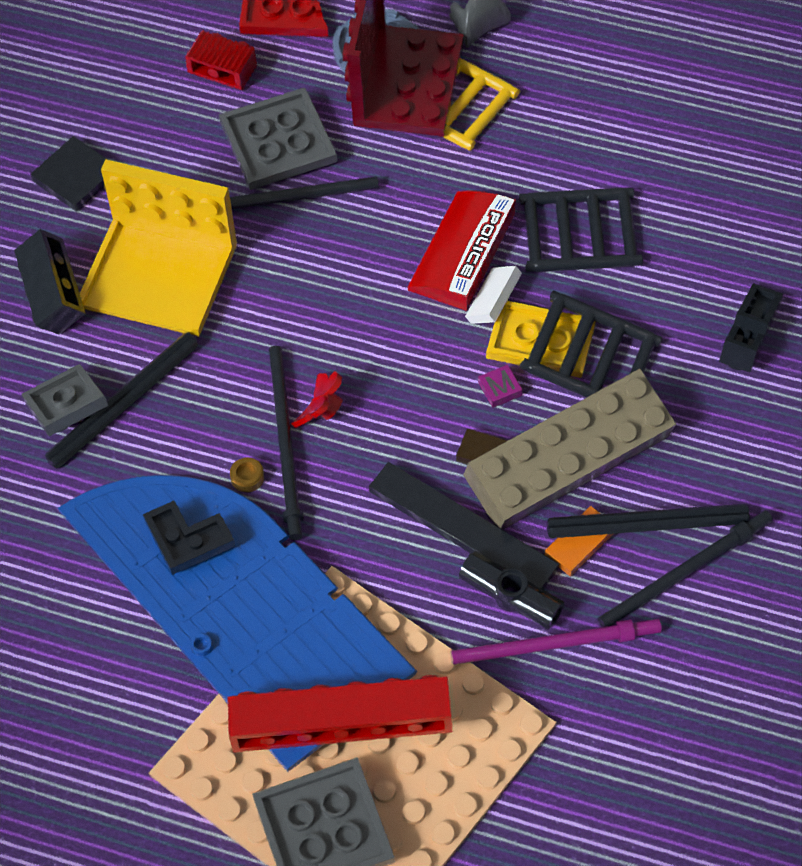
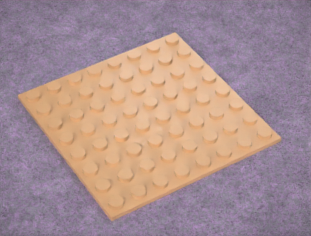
(423, 785)

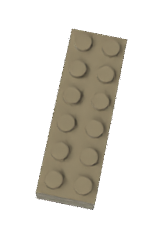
(569, 449)

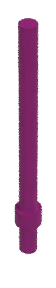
(623, 631)

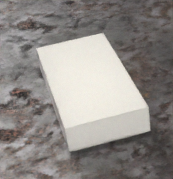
(493, 294)

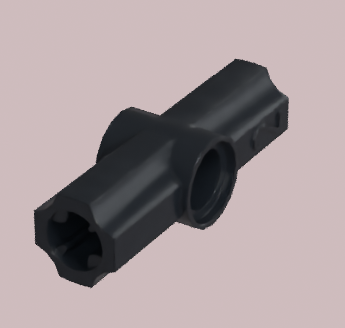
(528, 601)

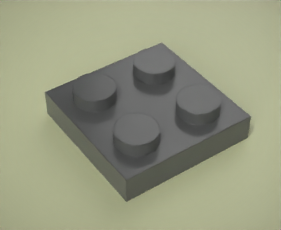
(64, 400)

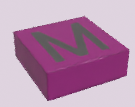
(500, 386)

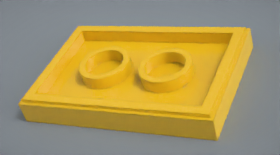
(518, 330)

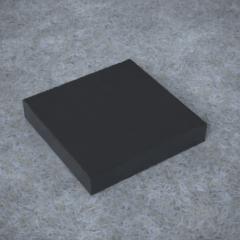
(71, 173)

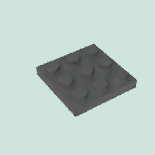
(277, 138)
(324, 820)

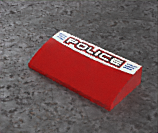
(463, 247)

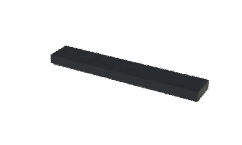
(460, 524)

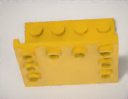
(162, 249)

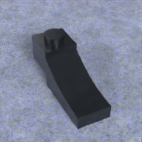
(750, 328)

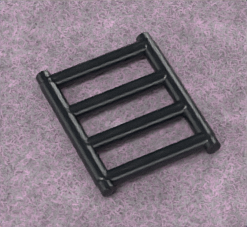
(568, 261)
(589, 315)

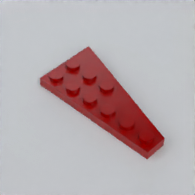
(282, 18)

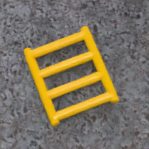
(481, 79)

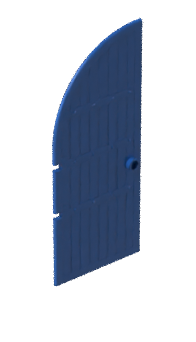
(245, 616)

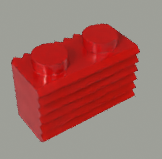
(221, 59)

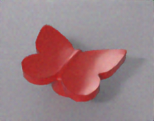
(325, 401)

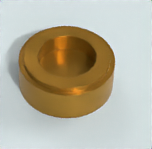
(247, 474)

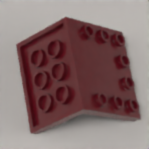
(399, 74)

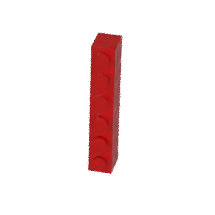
(339, 713)

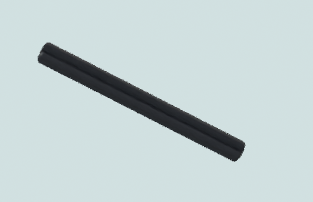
(121, 400)
(647, 520)

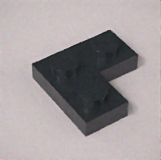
(186, 545)

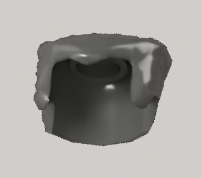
(479, 18)

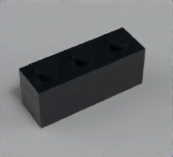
(49, 282)

